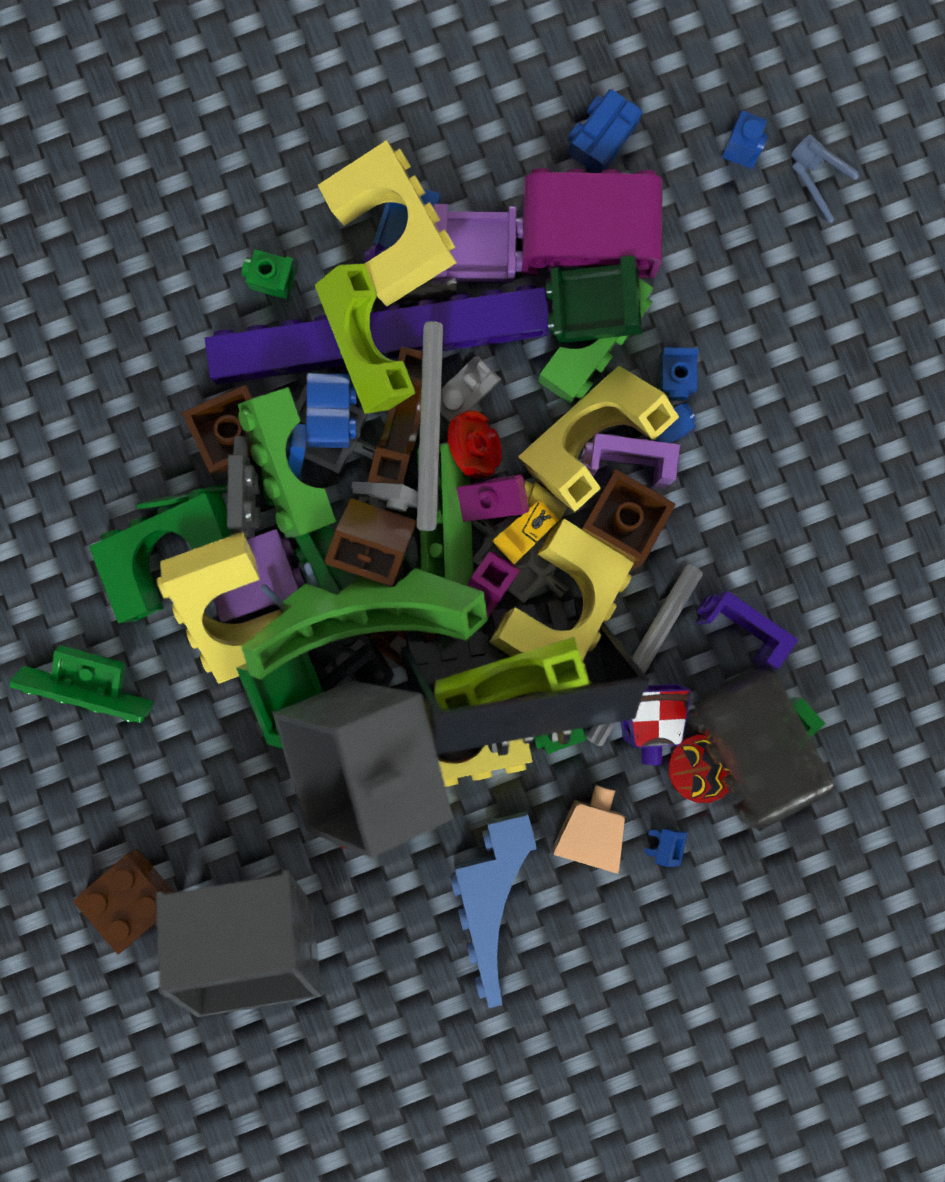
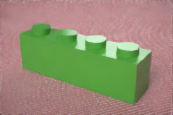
(448, 547)

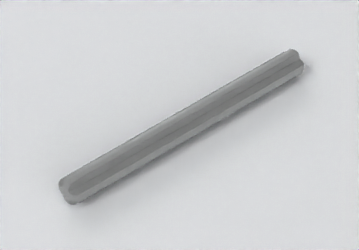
(429, 426)
(656, 635)

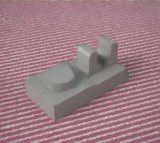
(467, 388)
(383, 495)

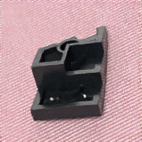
(348, 661)

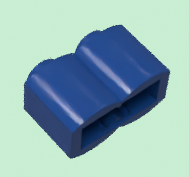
(329, 410)

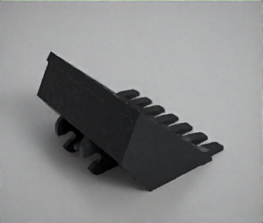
(610, 697)

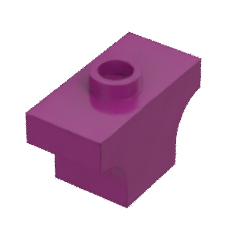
(493, 498)
(494, 579)

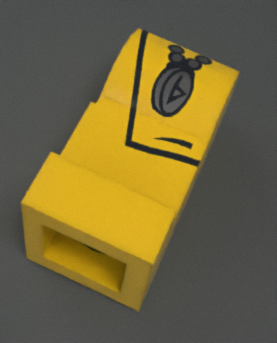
(525, 532)

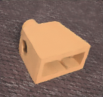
(592, 832)

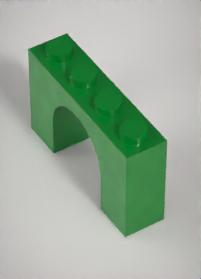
(125, 555)

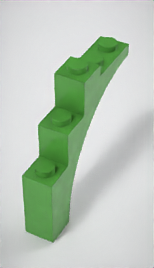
(363, 607)

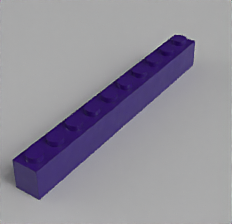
(313, 347)

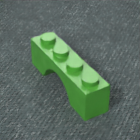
(571, 369)
(268, 424)

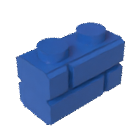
(604, 132)

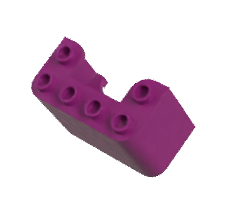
(591, 219)

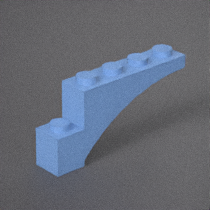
(484, 891)

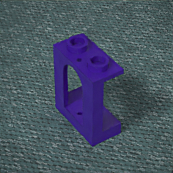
(776, 641)

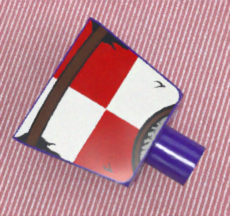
(658, 721)

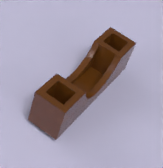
(401, 429)

